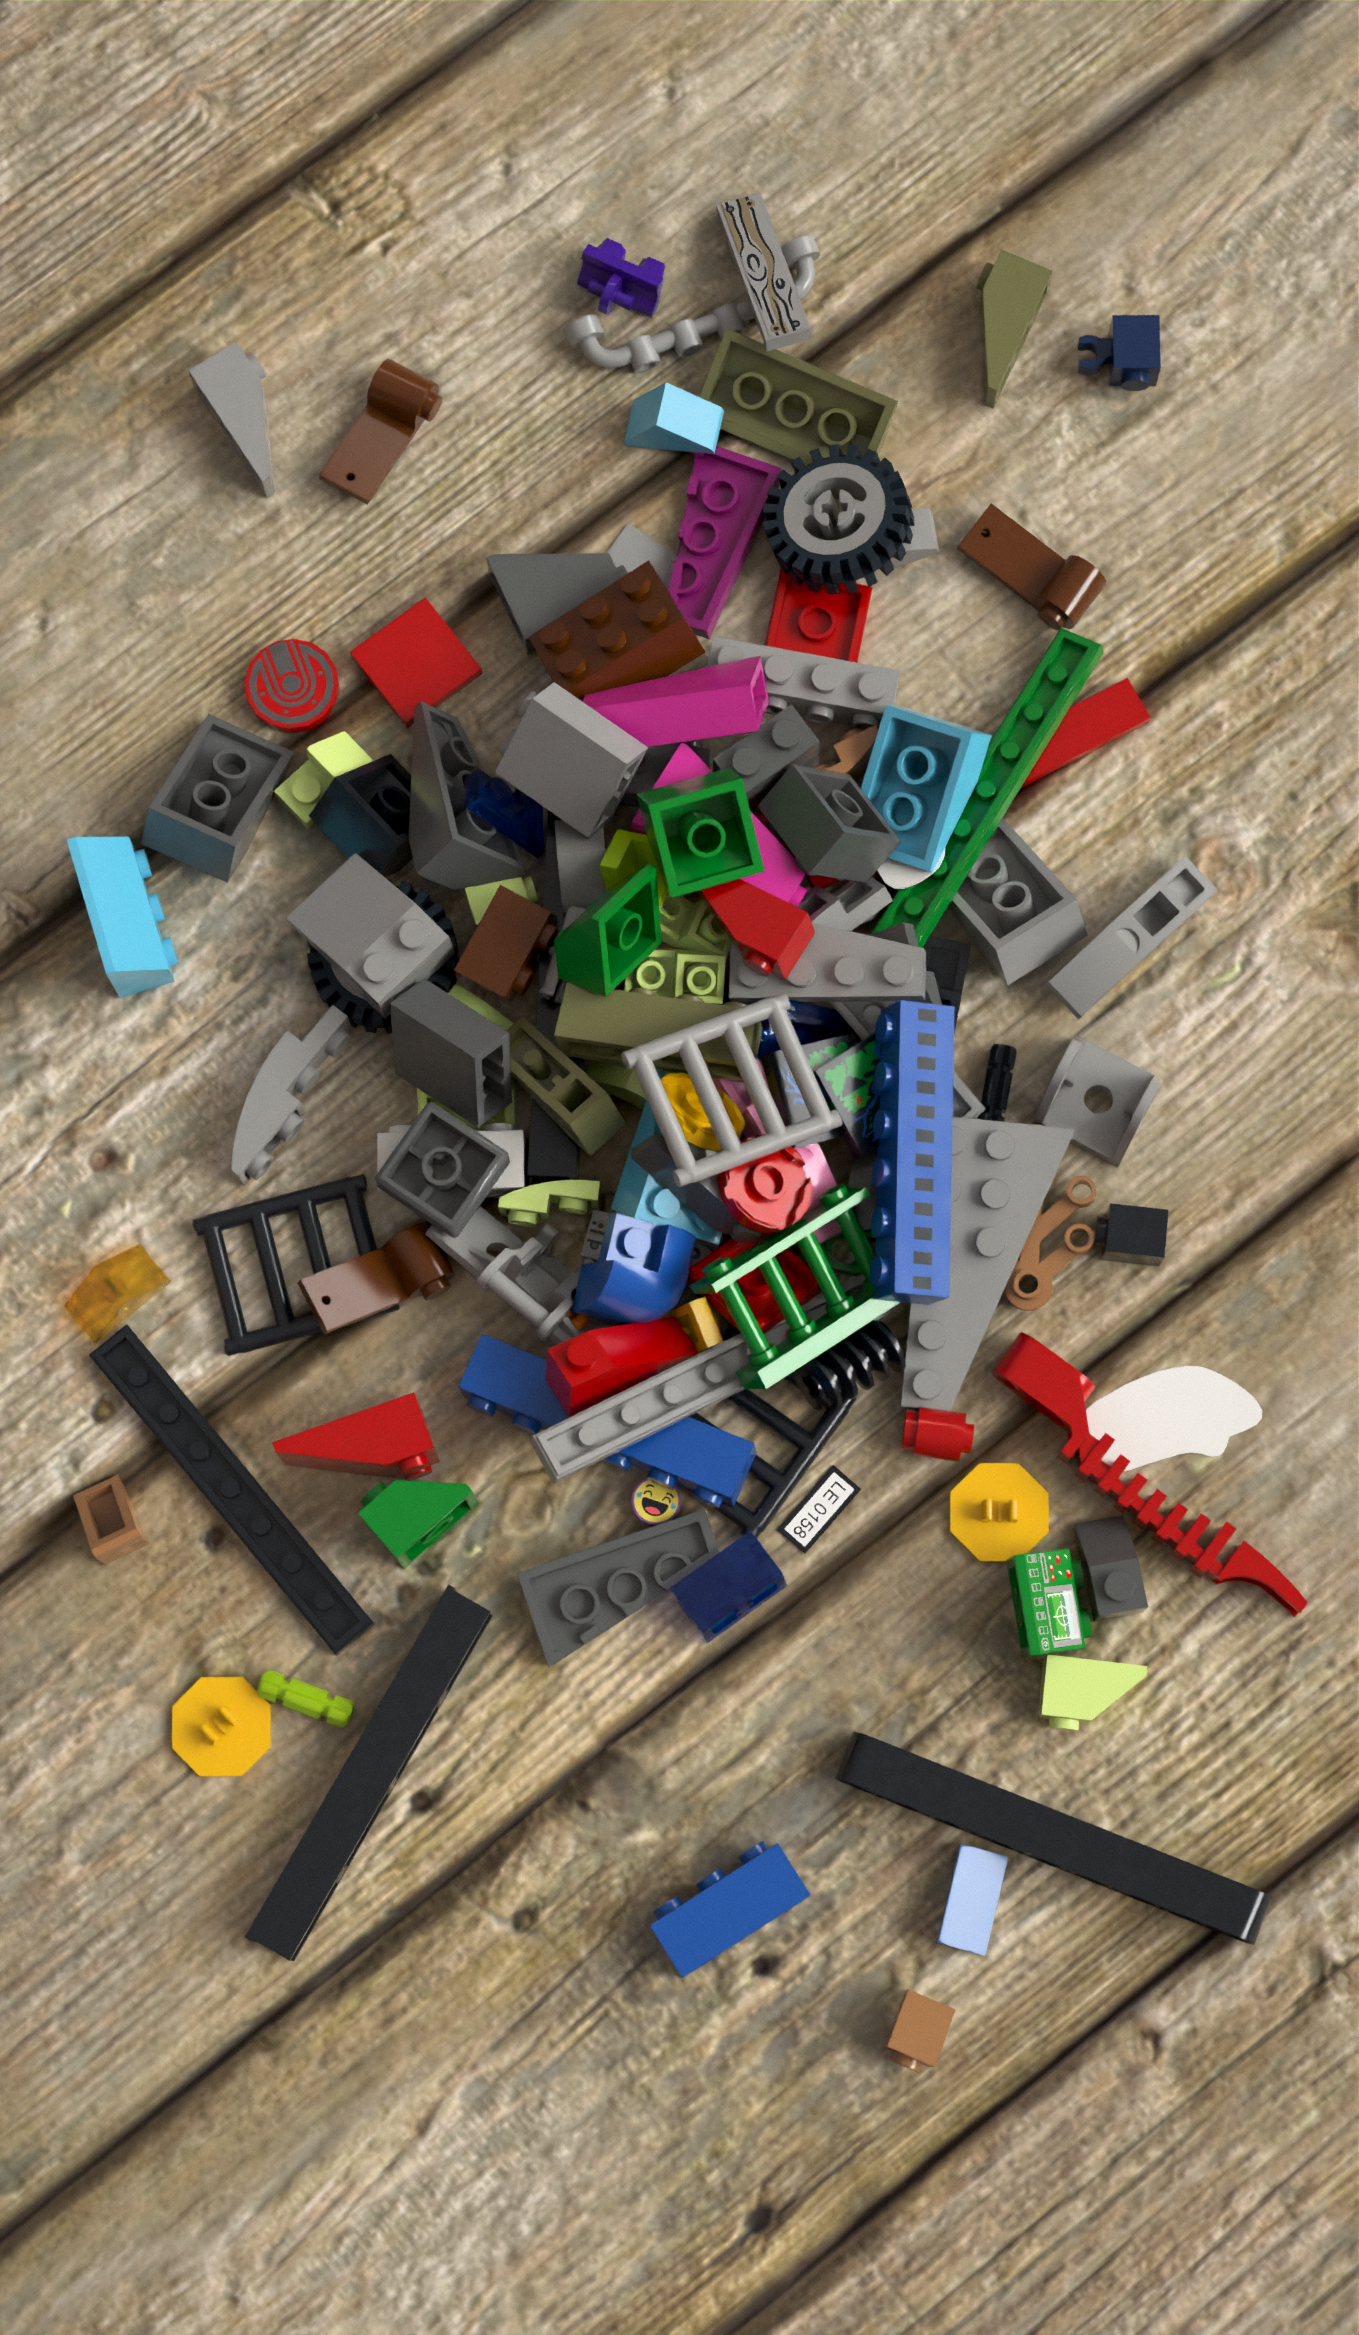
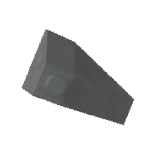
(444, 835)

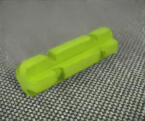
(305, 1698)

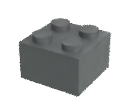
(828, 824)

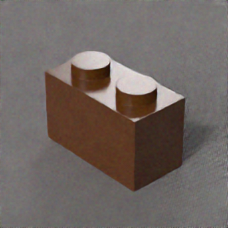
(507, 944)

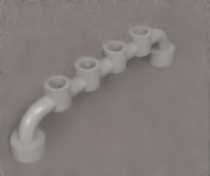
(686, 334)

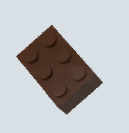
(618, 637)

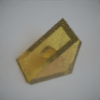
(115, 1291)

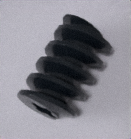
(850, 1360)

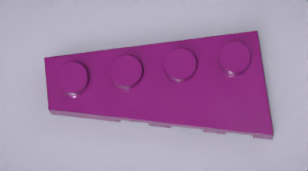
(718, 532)

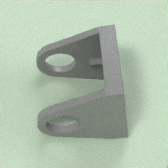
(1093, 1068)

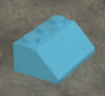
(123, 913)

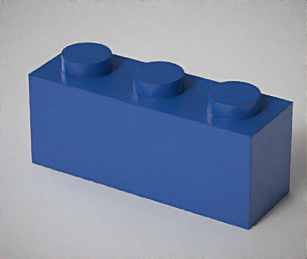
(728, 1908)

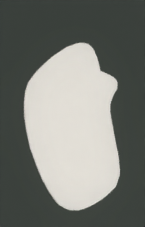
(1172, 1415)

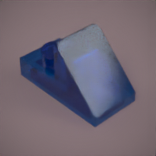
(508, 812)

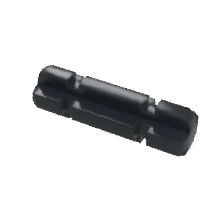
(998, 1082)

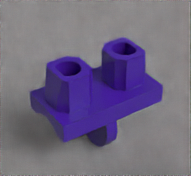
(619, 281)

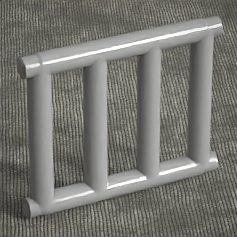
(730, 1026)

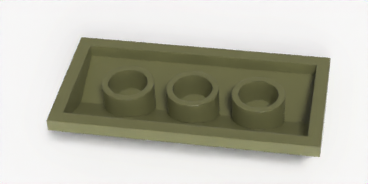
(792, 402)

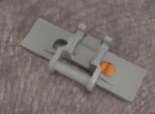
(521, 1274)

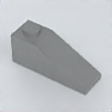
(236, 399)

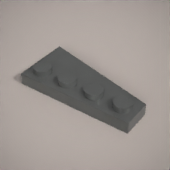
(602, 1585)

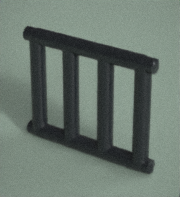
(258, 1215)
(780, 1483)

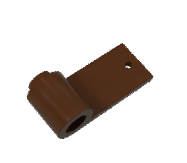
(393, 414)
(1032, 570)
(379, 1279)

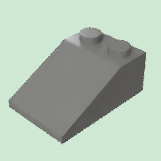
(1016, 907)
(371, 933)

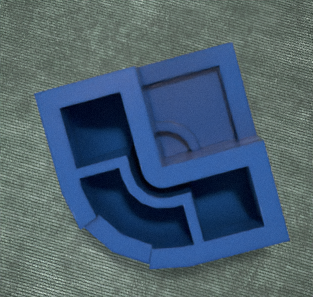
(637, 1272)

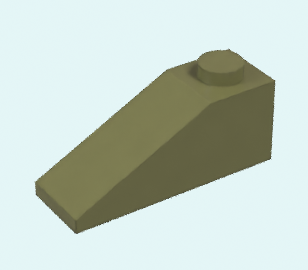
(1008, 307)
(562, 1088)

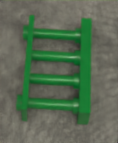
(806, 1336)

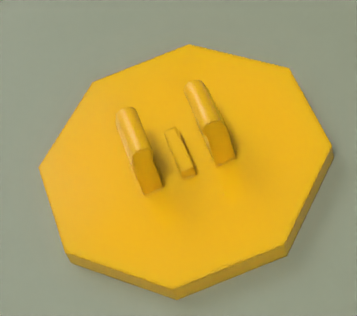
(999, 1512)
(221, 1726)

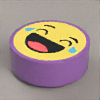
(655, 1503)

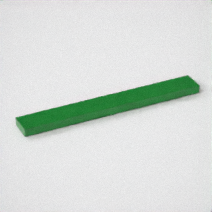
(1004, 770)

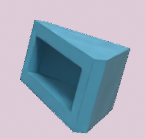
(673, 421)

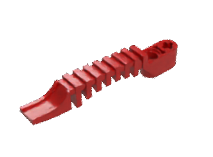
(1061, 1395)

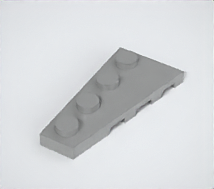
(838, 968)

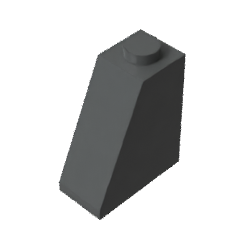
(547, 586)

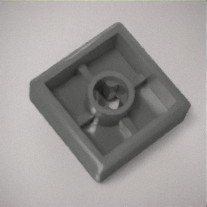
(439, 1138)

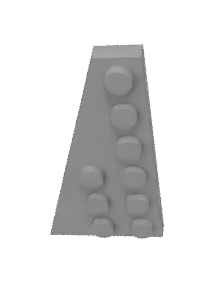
(995, 1196)

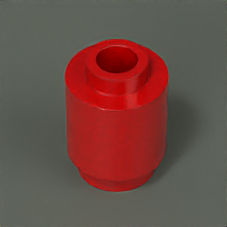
(937, 1434)

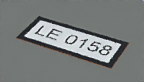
(819, 1509)

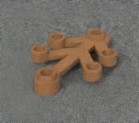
(1049, 1267)

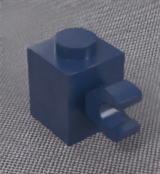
(1129, 350)

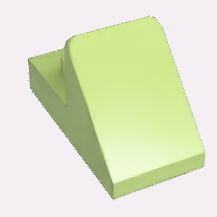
(326, 761)

